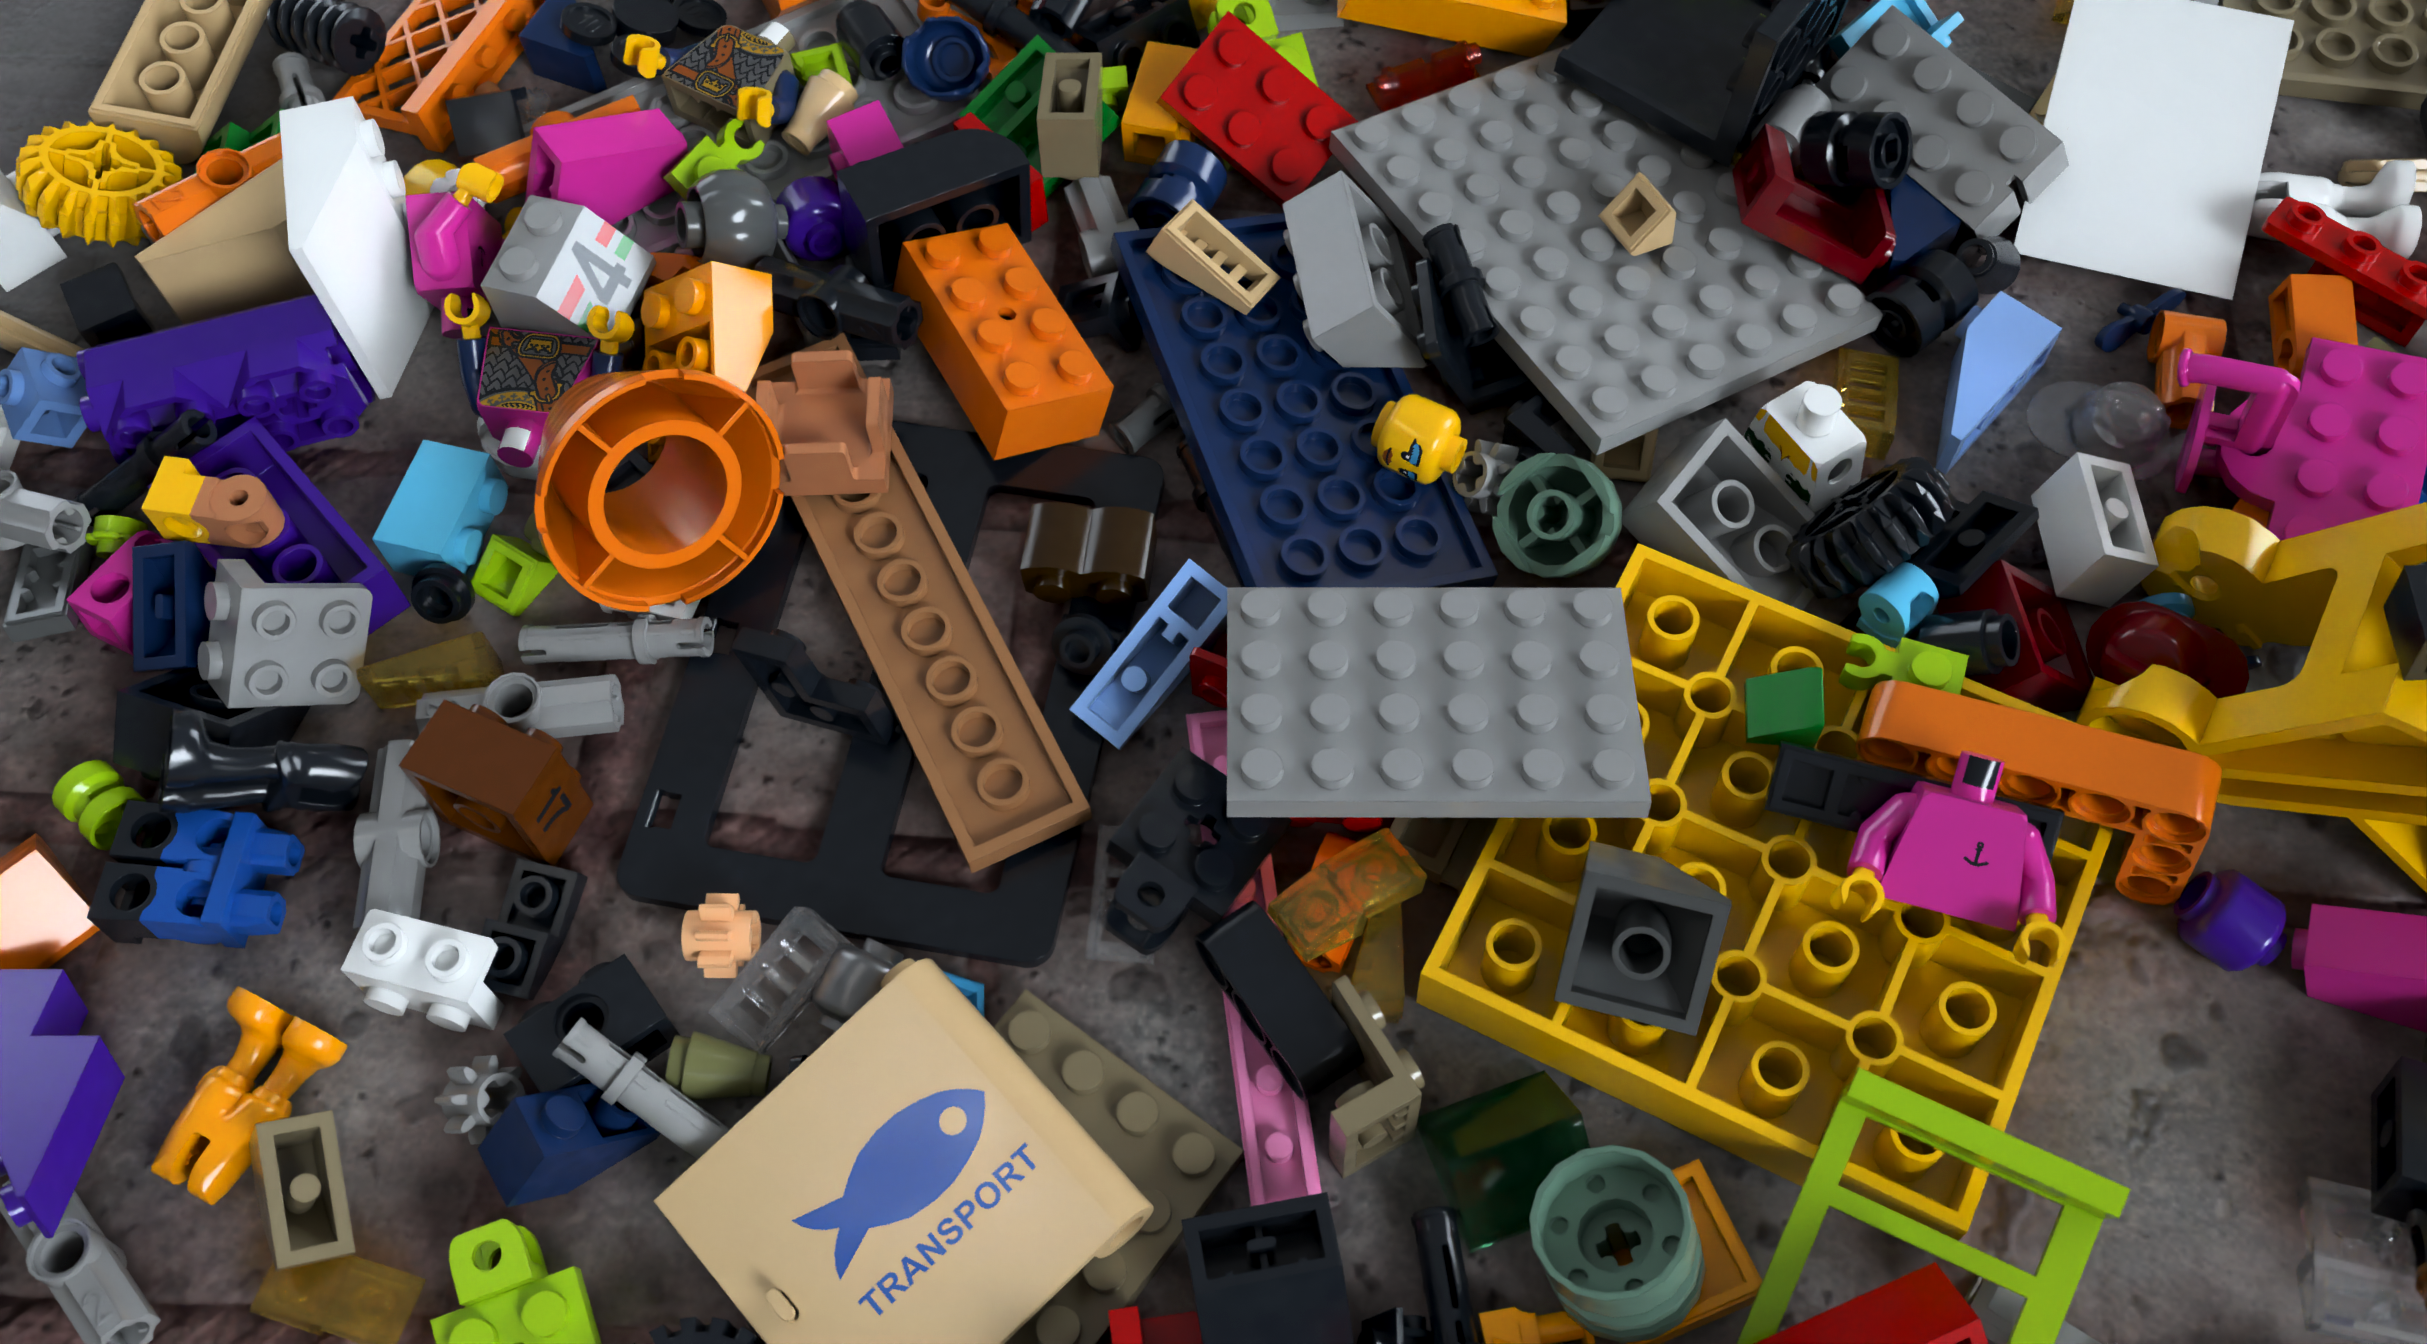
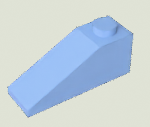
(1992, 364)
(1154, 655)

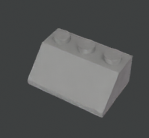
(1352, 277)

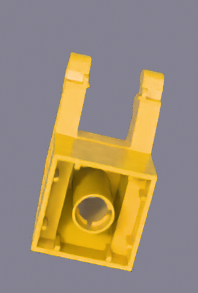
(2347, 726)

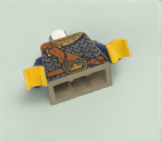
(725, 78)

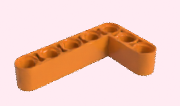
(2094, 775)

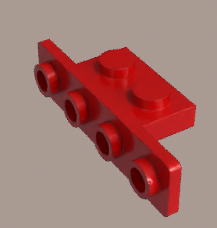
(2386, 286)

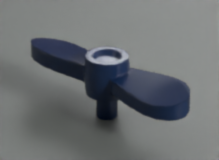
(2136, 319)

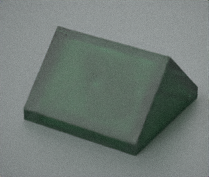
(1499, 1151)

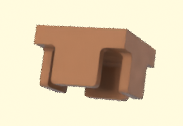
(830, 425)

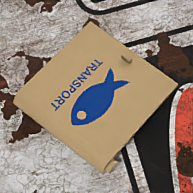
(903, 1184)

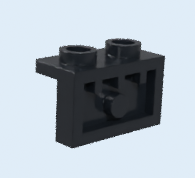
(1128, 25)

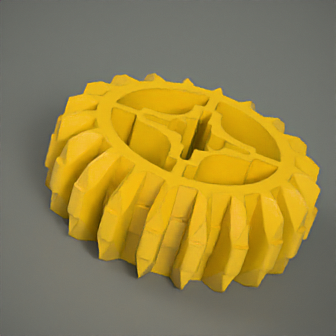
(90, 180)

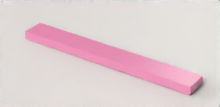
(1271, 1116)

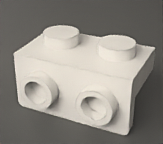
(424, 969)

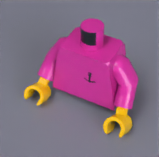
(456, 240)
(1958, 857)

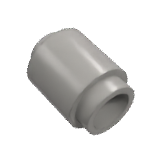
(1792, 114)

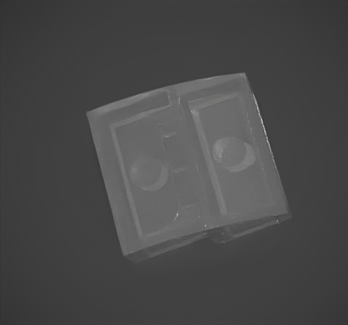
(2356, 1269)

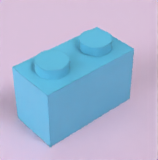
(441, 509)

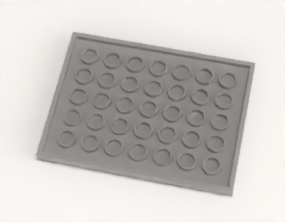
(1599, 331)

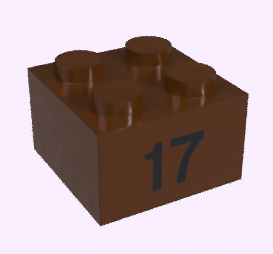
(498, 781)

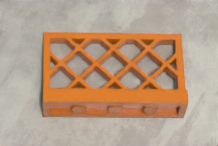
(477, 56)

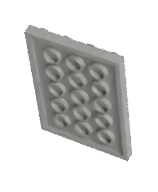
(1432, 704)

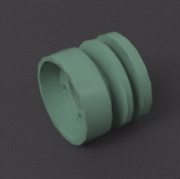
(1610, 1203)

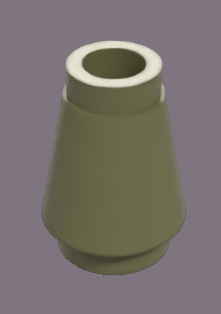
(716, 1068)

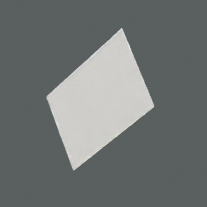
(2160, 140)

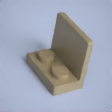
(1386, 1105)

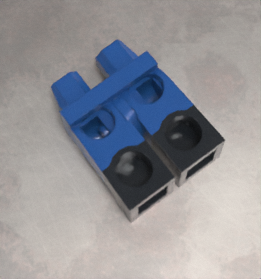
(193, 877)

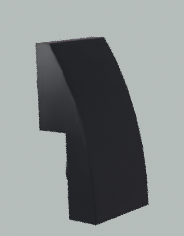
(531, 926)

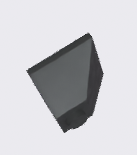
(1641, 940)

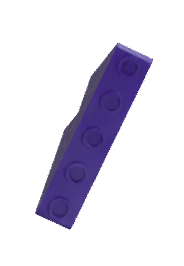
(51, 1093)

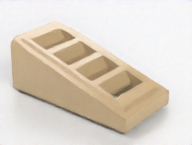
(1183, 250)

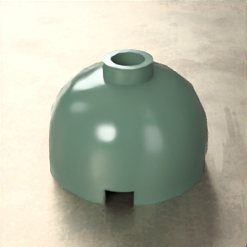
(1557, 515)

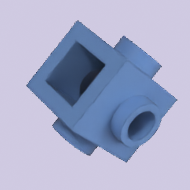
(42, 397)

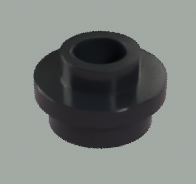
(431, 600)

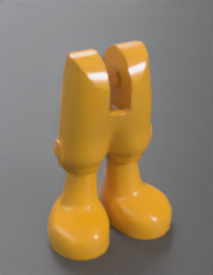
(215, 1127)

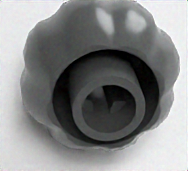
(730, 219)

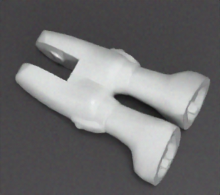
(2373, 208)

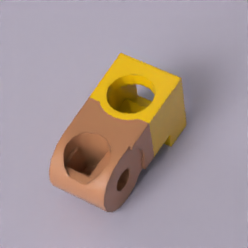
(211, 509)

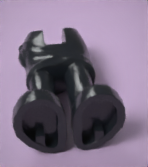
(290, 775)

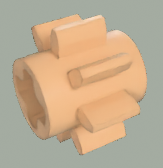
(721, 935)

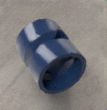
(1178, 175)

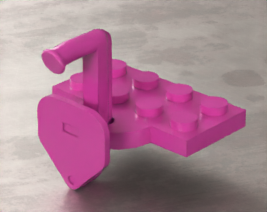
(2315, 447)

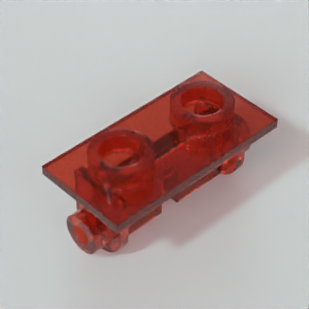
(1420, 79)

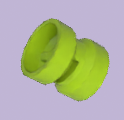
(95, 799)

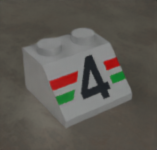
(560, 267)

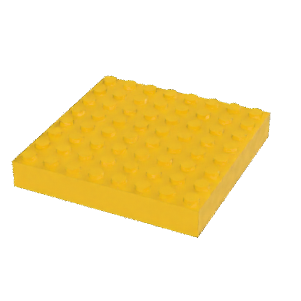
(1795, 983)

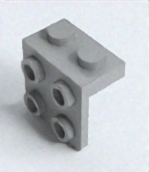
(282, 639)

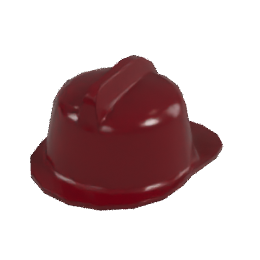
(2144, 634)

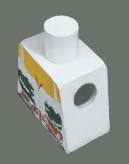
(1809, 442)

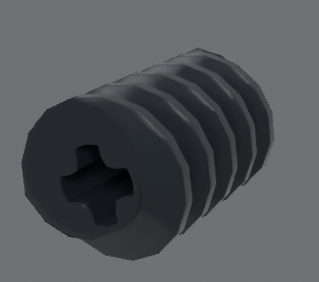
(329, 32)

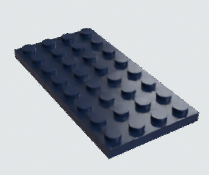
(1291, 433)

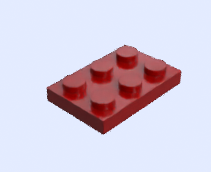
(1255, 110)

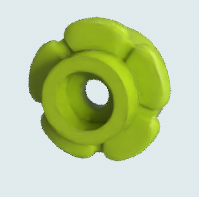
(112, 532)

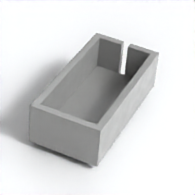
(1962, 127)

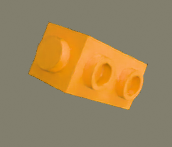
(1145, 123)

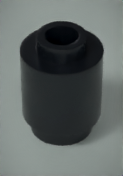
(870, 39)
(1983, 634)

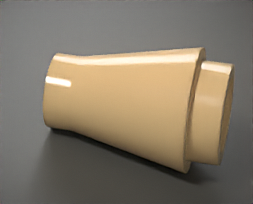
(820, 101)

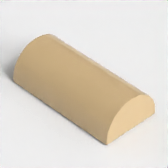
(178, 71)

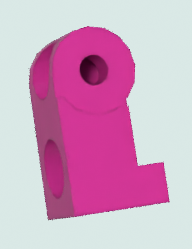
(106, 597)

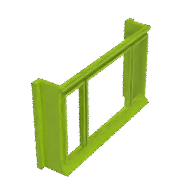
(2081, 1193)

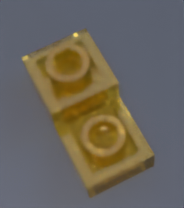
(1344, 891)
(342, 1298)

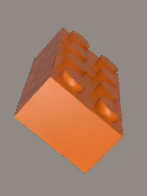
(1017, 379)

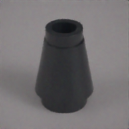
(2000, 266)

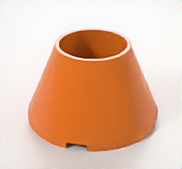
(682, 523)

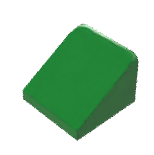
(1785, 707)

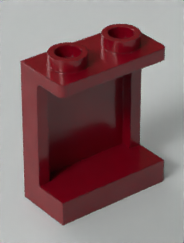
(1807, 220)

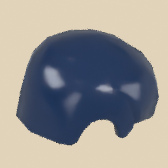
(946, 58)

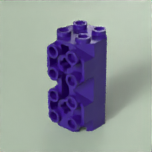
(260, 362)

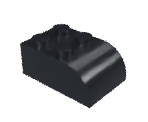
(930, 191)

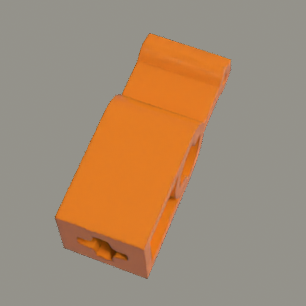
(2310, 308)

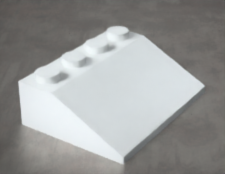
(353, 234)

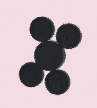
(658, 19)

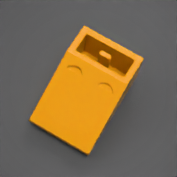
(710, 323)

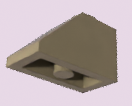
(1071, 115)
(301, 1190)

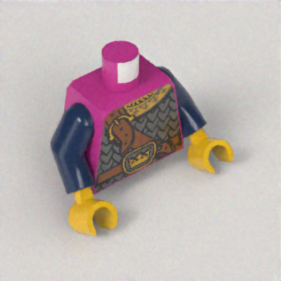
(521, 374)

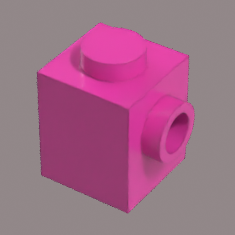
(860, 136)

